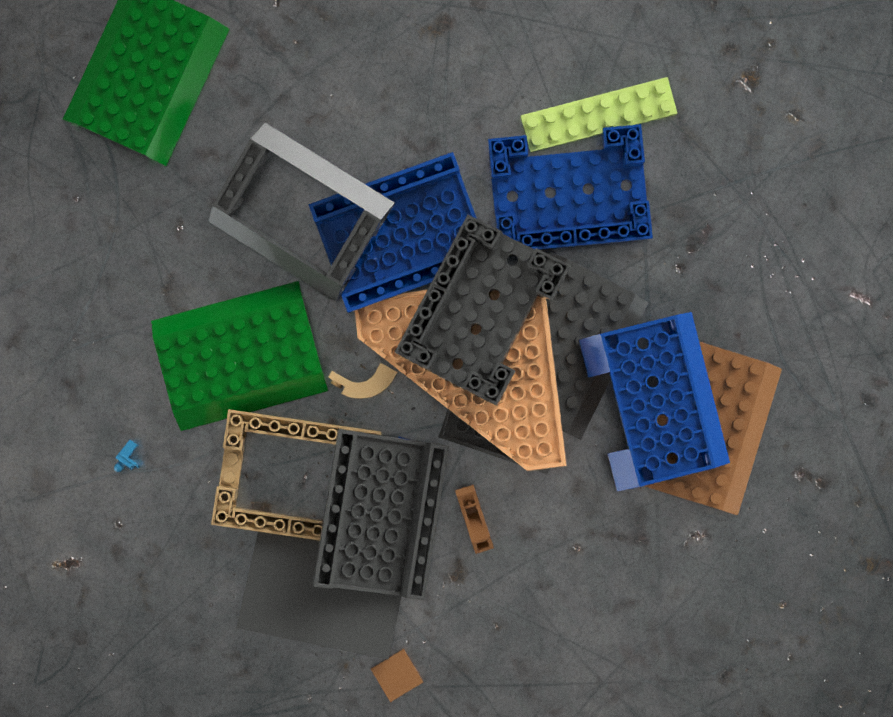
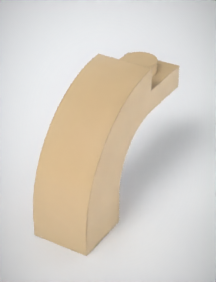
(374, 386)

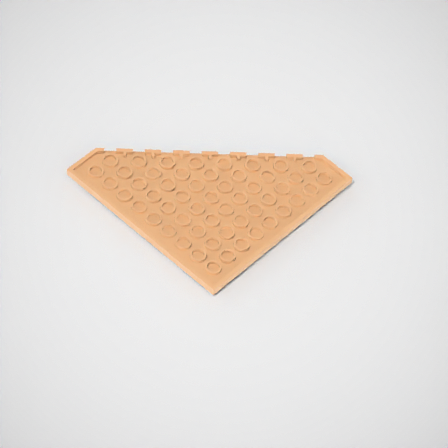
(528, 415)

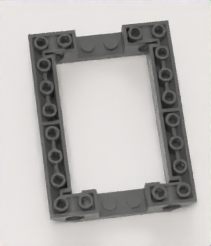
(229, 199)

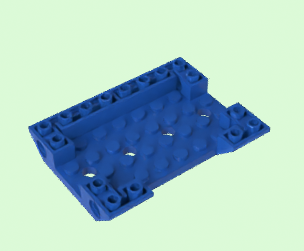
(571, 215)
(680, 395)

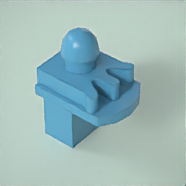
(124, 457)

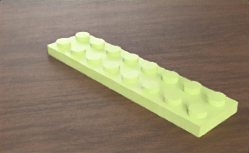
(590, 115)

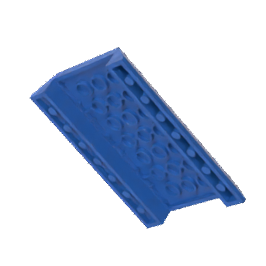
(413, 238)

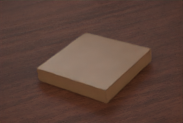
(397, 675)

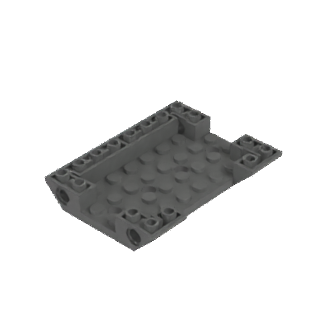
(461, 299)

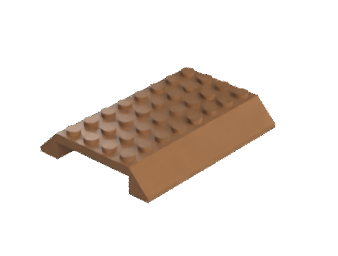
(743, 398)

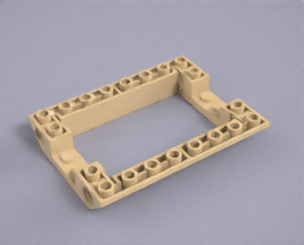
(225, 510)

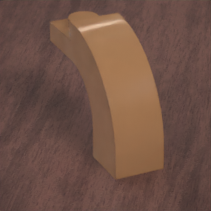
(474, 519)

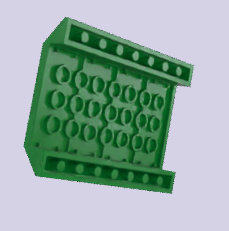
(147, 75)
(238, 356)

